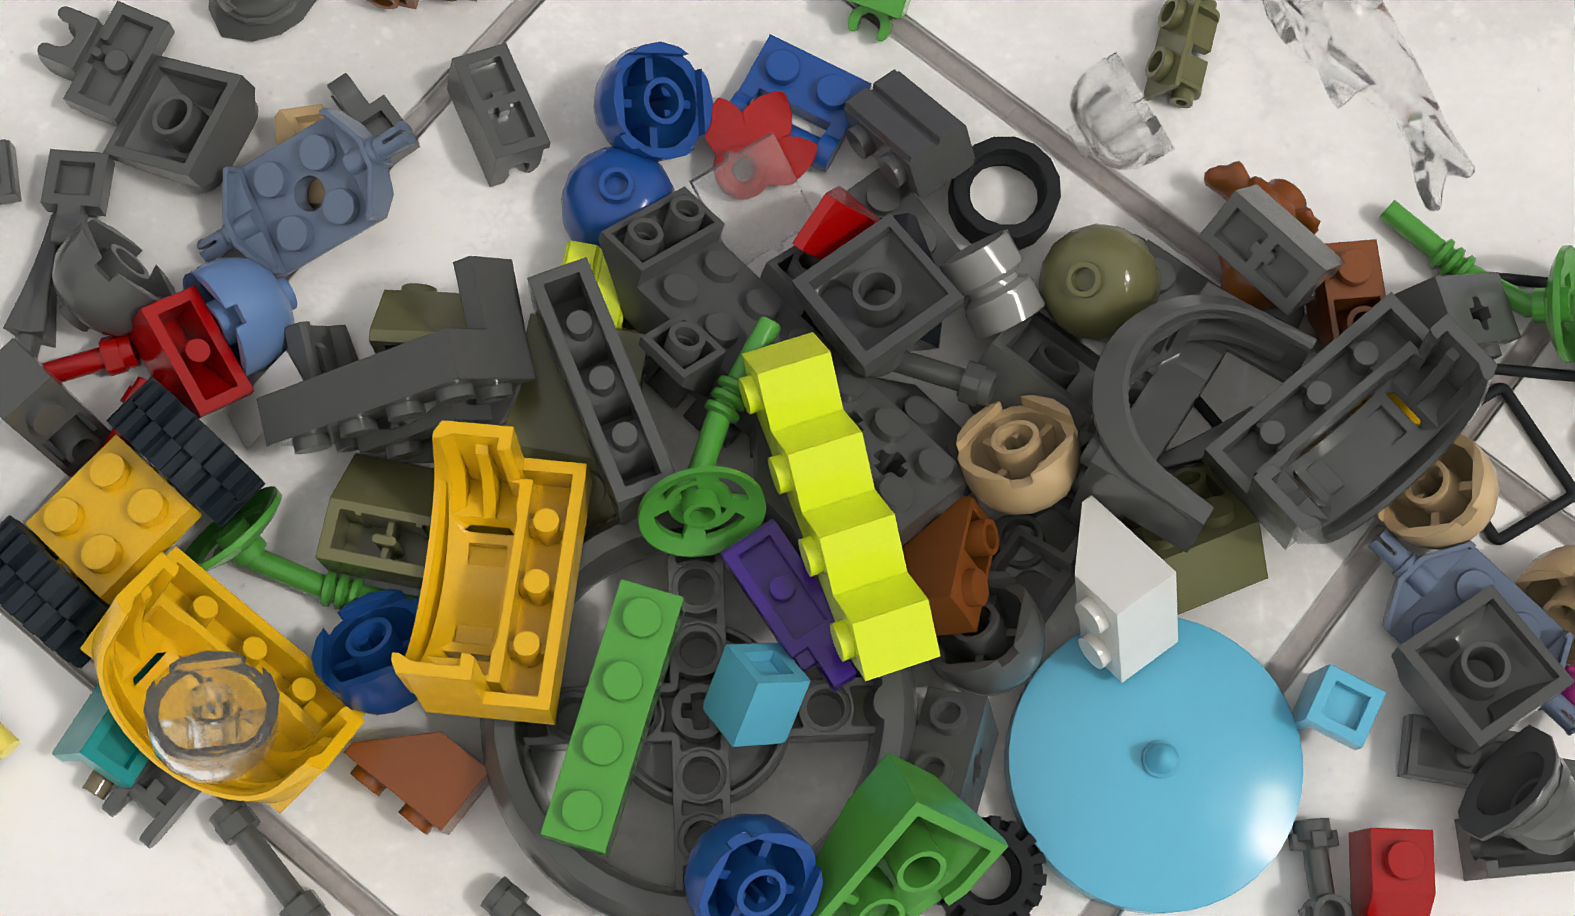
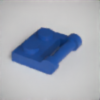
(813, 89)

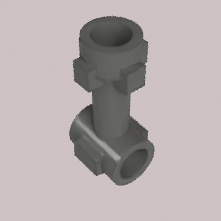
(1314, 839)

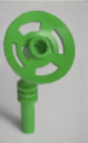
(1546, 305)
(696, 493)
(242, 543)

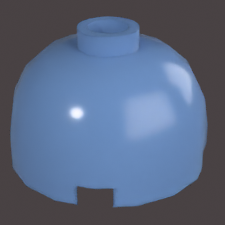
(248, 308)

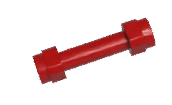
(114, 354)

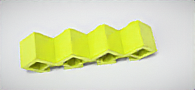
(844, 522)

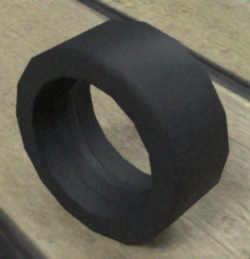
(1022, 157)

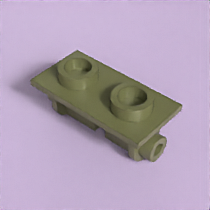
(1172, 67)

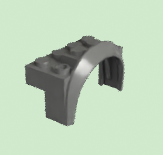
(1190, 342)
(369, 399)
(1374, 451)

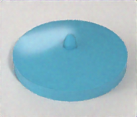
(1155, 783)

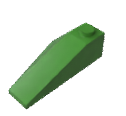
(903, 846)

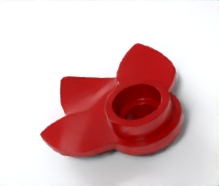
(768, 113)

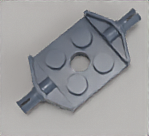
(268, 202)
(1443, 579)

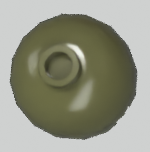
(1098, 280)

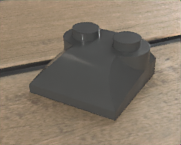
(186, 123)
(876, 297)
(1479, 671)

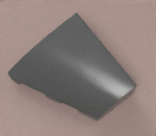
(1040, 552)

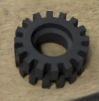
(1025, 880)

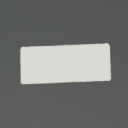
(245, 413)

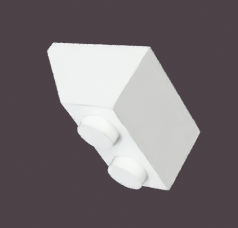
(1122, 595)

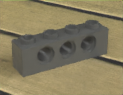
(600, 384)

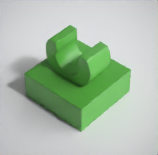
(883, 10)

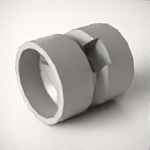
(995, 291)

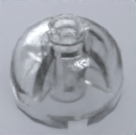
(1115, 118)
(212, 716)

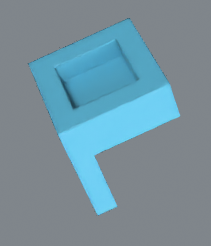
(755, 694)
(1338, 706)

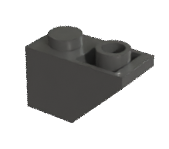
(46, 411)

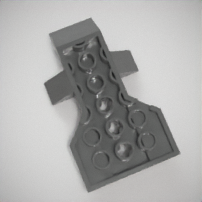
(697, 316)

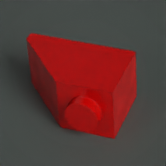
(189, 353)
(1391, 872)

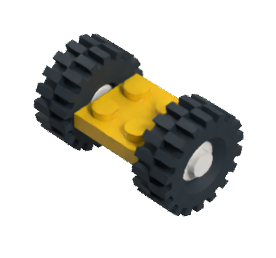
(117, 518)

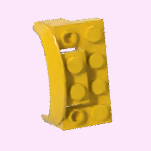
(496, 604)
(186, 611)

